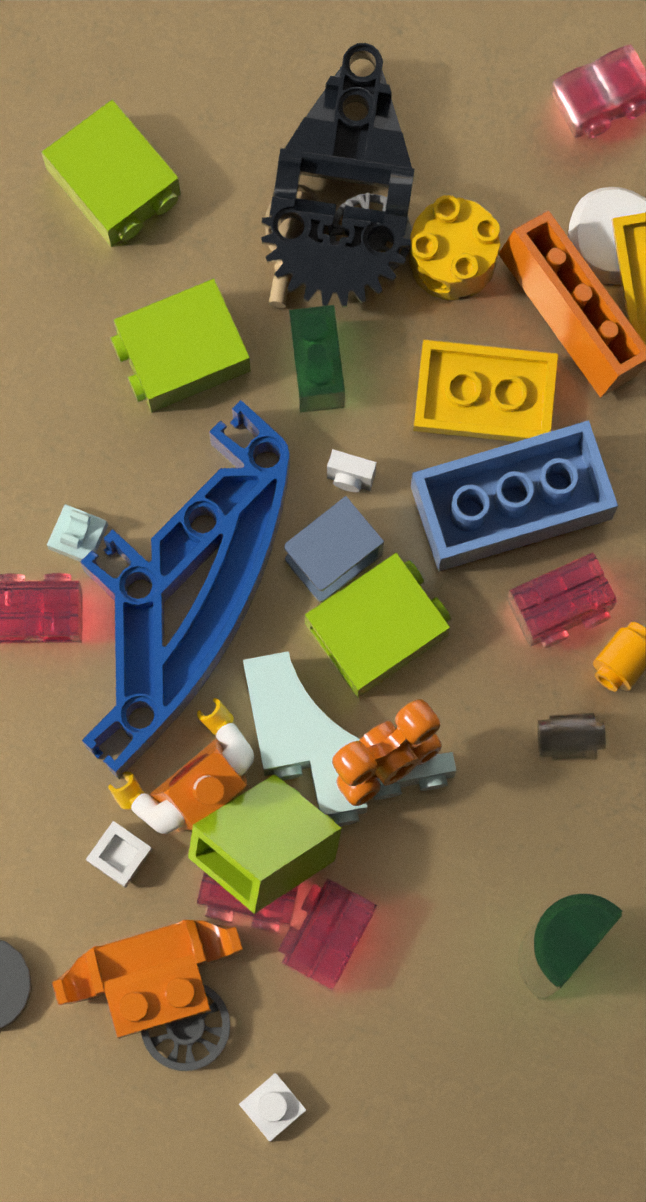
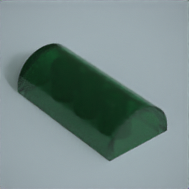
(563, 940)

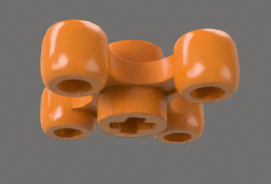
(387, 752)

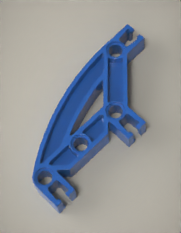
(247, 516)

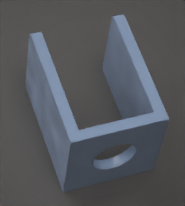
(333, 549)

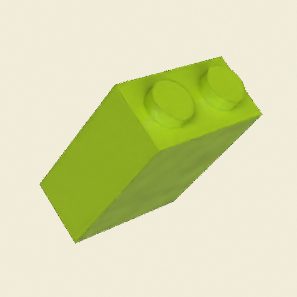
(112, 173)
(180, 346)
(378, 624)
(264, 843)

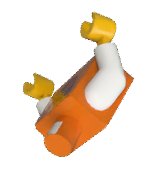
(199, 785)

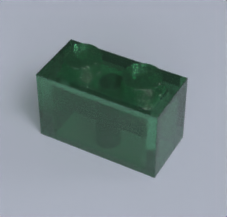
(317, 358)

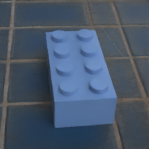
(513, 495)

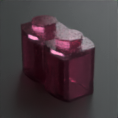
(601, 92)

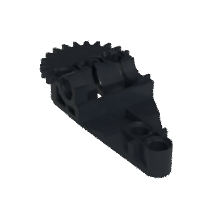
(347, 151)

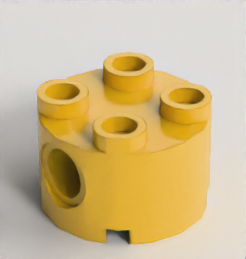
(454, 248)

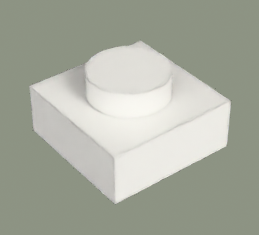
(350, 471)
(119, 854)
(272, 1107)

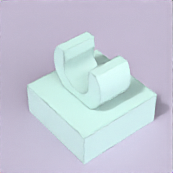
(76, 533)

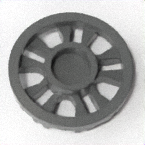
(189, 1032)

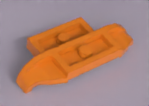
(150, 975)

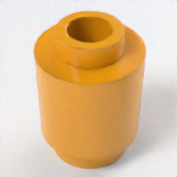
(622, 658)

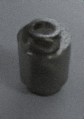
(570, 737)

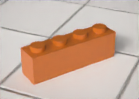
(574, 303)

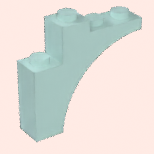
(301, 736)

